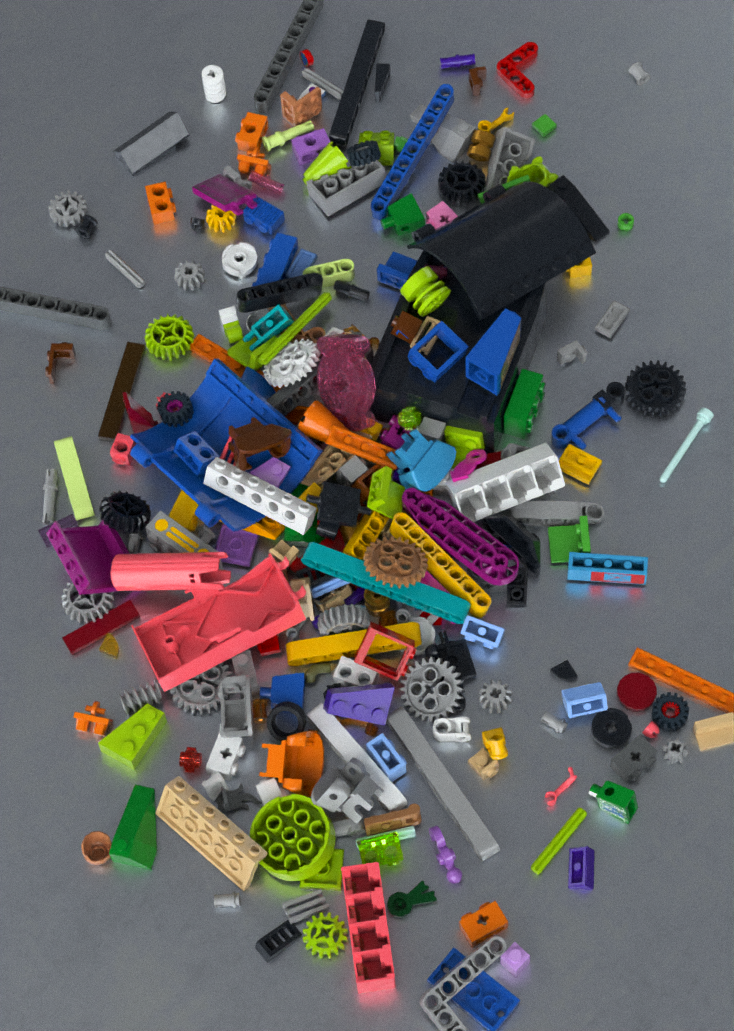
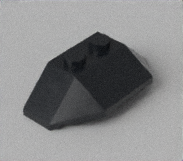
(517, 539)

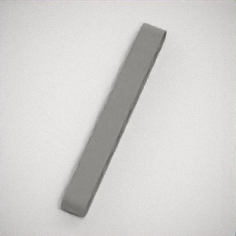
(442, 784)

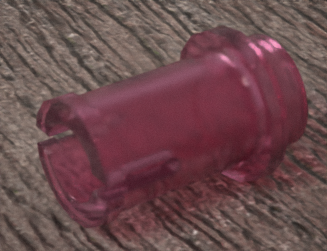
(441, 271)

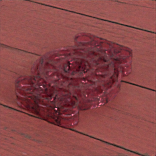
(347, 379)

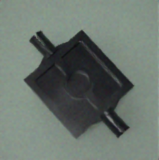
(338, 504)
(458, 655)

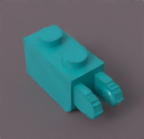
(268, 326)

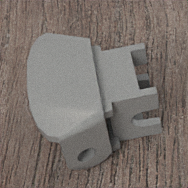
(236, 714)
(338, 791)

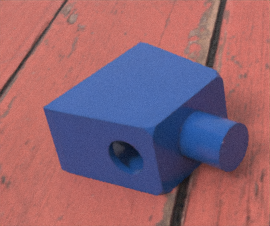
(285, 689)

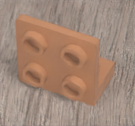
(302, 110)

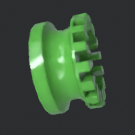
(630, 219)

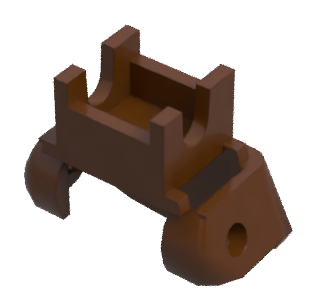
(258, 438)

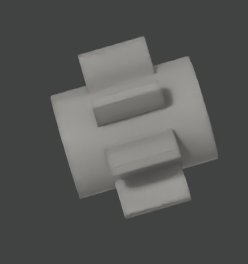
(676, 745)

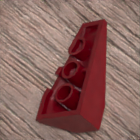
(138, 416)

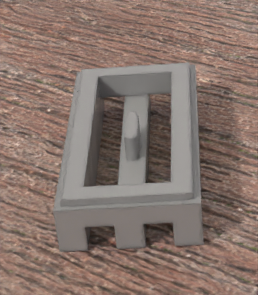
(321, 899)

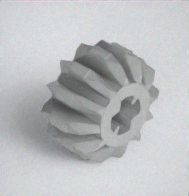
(189, 275)
(487, 696)

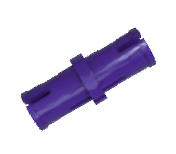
(458, 61)

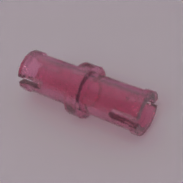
(266, 182)

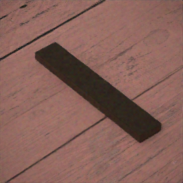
(124, 382)

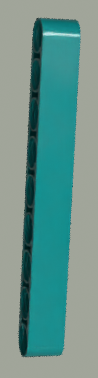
(418, 596)

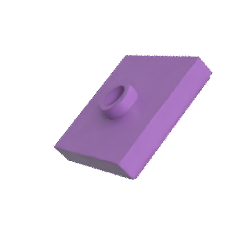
(238, 546)

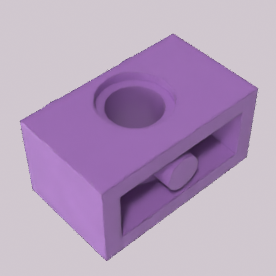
(302, 145)

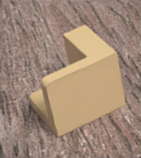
(283, 549)

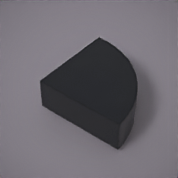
(564, 671)

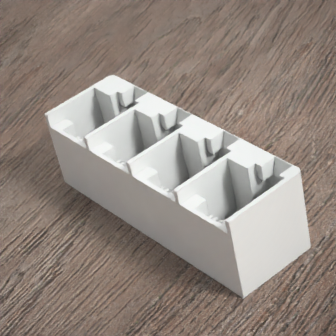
(507, 483)

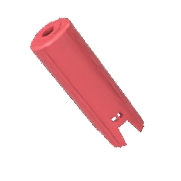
(169, 571)

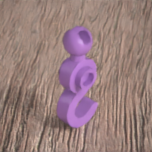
(445, 856)

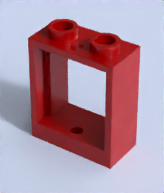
(377, 666)

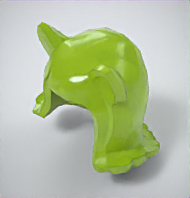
(536, 171)

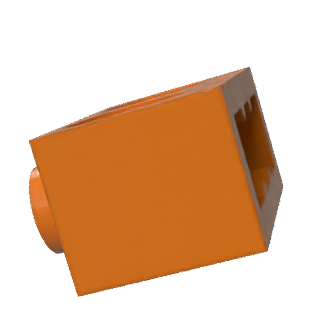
(158, 203)

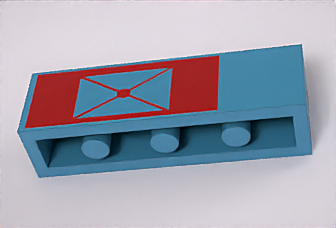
(607, 568)

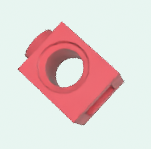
(122, 442)

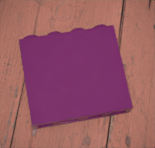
(88, 555)

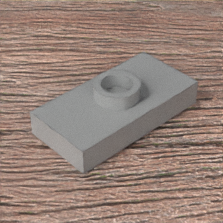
(612, 319)

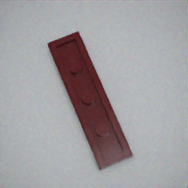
(97, 630)

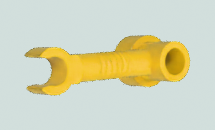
(488, 126)

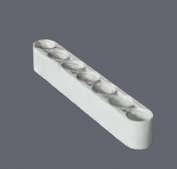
(347, 748)

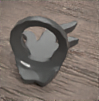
(232, 799)

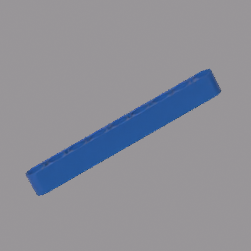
(416, 144)

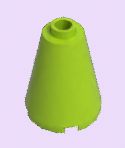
(327, 162)

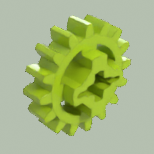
(318, 940)

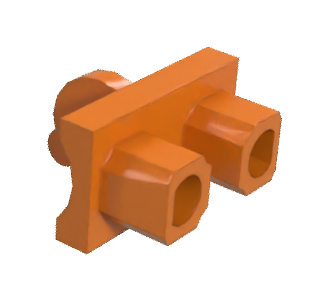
(261, 165)
(83, 720)

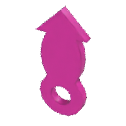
(468, 465)

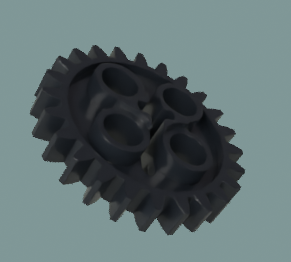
(658, 402)

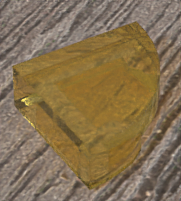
(110, 646)

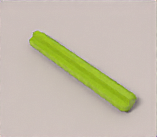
(558, 841)

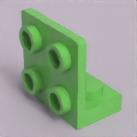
(568, 539)

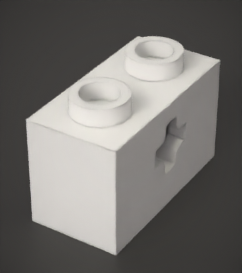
(221, 749)

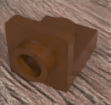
(476, 76)

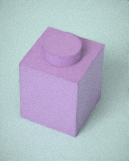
(515, 959)

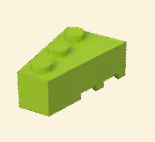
(134, 736)

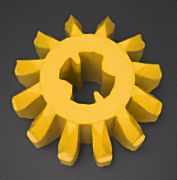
(219, 219)

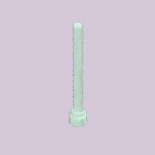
(703, 417)

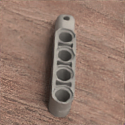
(556, 513)

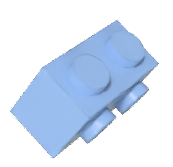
(483, 631)
(386, 758)

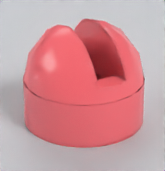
(652, 727)

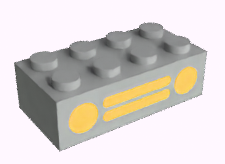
(171, 537)

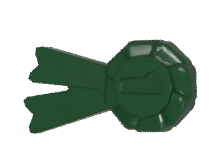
(401, 904)

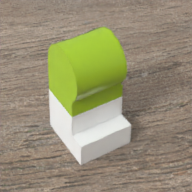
(231, 324)

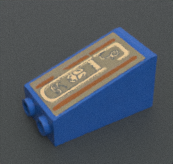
(493, 354)

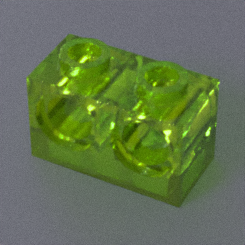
(379, 844)

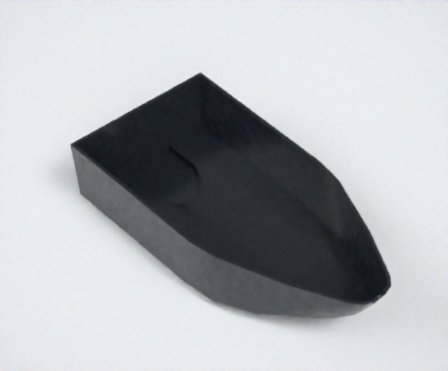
(453, 396)

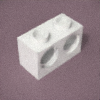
(357, 673)

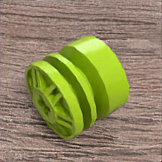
(425, 291)

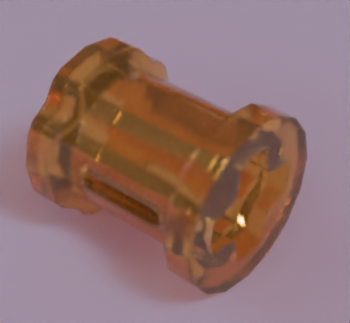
(259, 711)

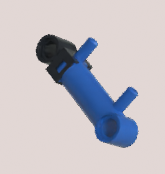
(601, 405)

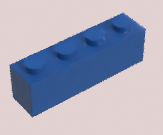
(278, 259)

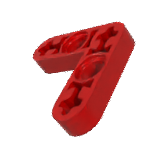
(513, 69)

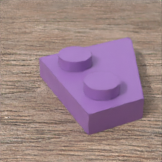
(272, 472)

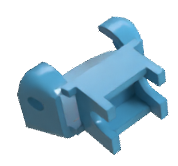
(426, 460)

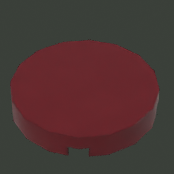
(636, 692)

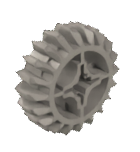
(92, 611)
(343, 620)

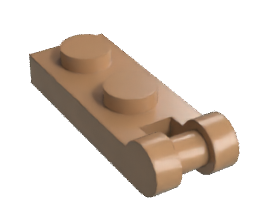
(393, 820)

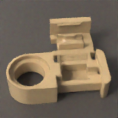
(334, 599)

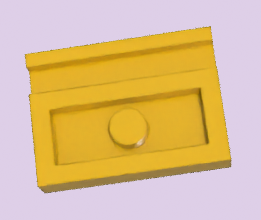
(579, 464)

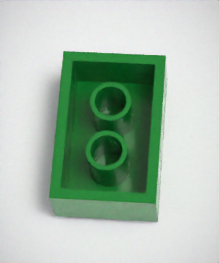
(524, 404)

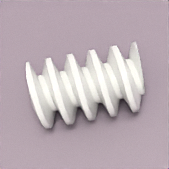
(213, 83)

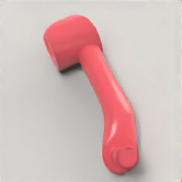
(561, 788)

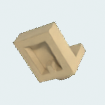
(484, 764)

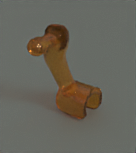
(374, 340)

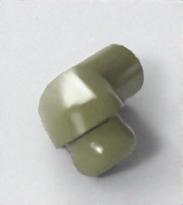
(316, 669)

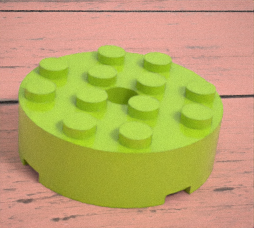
(312, 843)

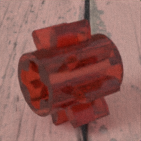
(190, 759)

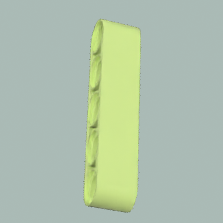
(74, 478)

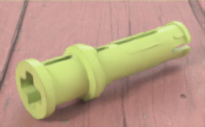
(280, 138)

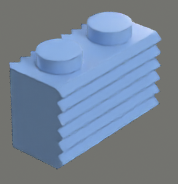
(584, 700)

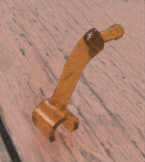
(370, 730)

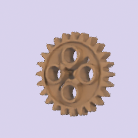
(395, 562)

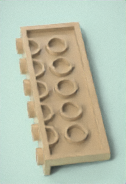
(210, 832)

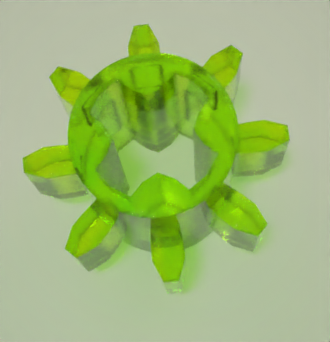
(409, 418)

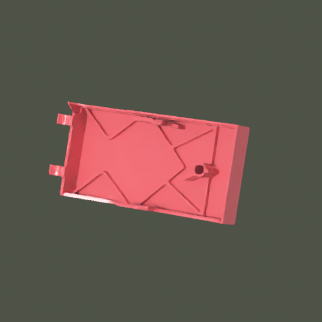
(220, 623)

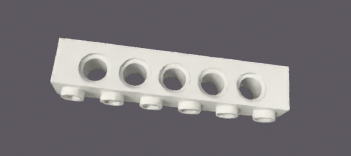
(260, 495)

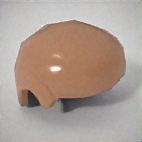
(96, 847)

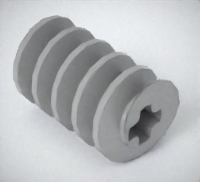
(140, 697)

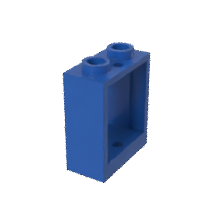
(444, 333)

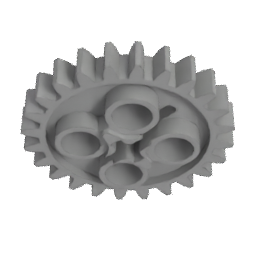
(195, 698)
(443, 702)

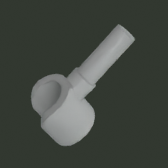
(295, 630)

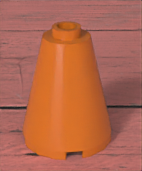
(318, 422)

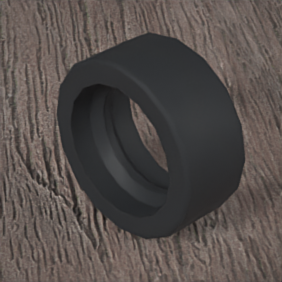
(290, 707)

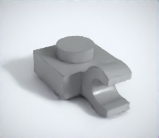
(234, 175)

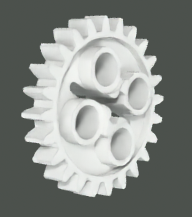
(292, 363)

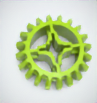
(170, 343)

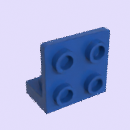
(396, 270)

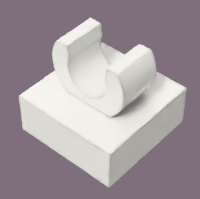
(213, 786)

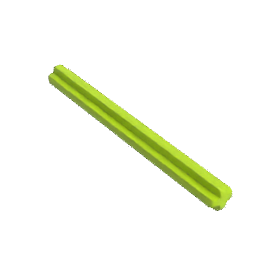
(295, 328)

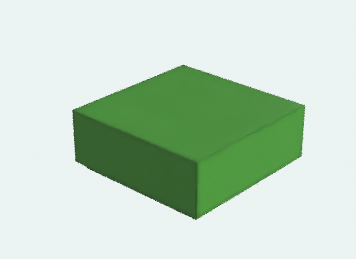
(544, 125)

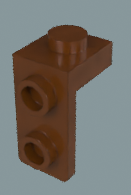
(58, 351)

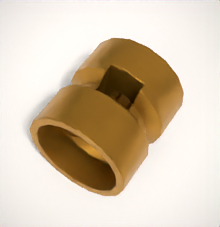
(481, 145)
(376, 603)

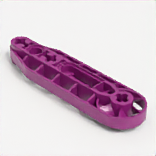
(489, 557)

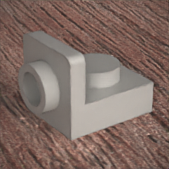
(570, 351)

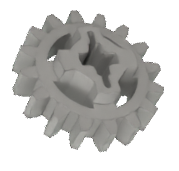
(67, 208)

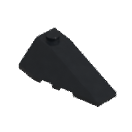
(587, 216)

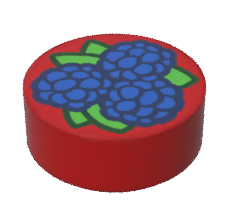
(306, 58)

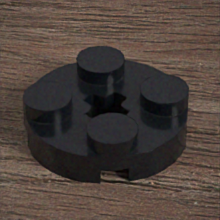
(611, 739)

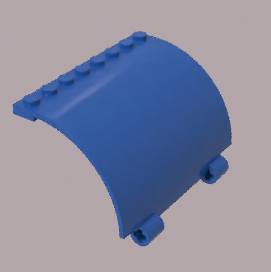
(217, 404)

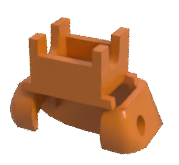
(298, 763)

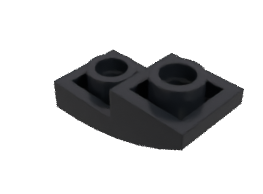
(518, 587)

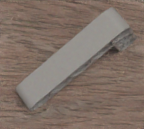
(457, 984)

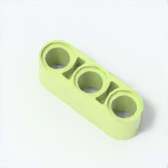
(336, 269)

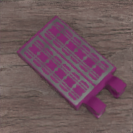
(225, 194)

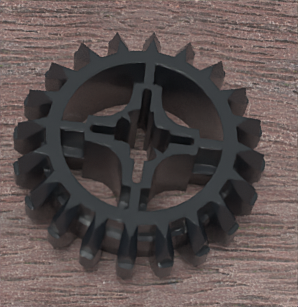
(462, 188)
(125, 512)

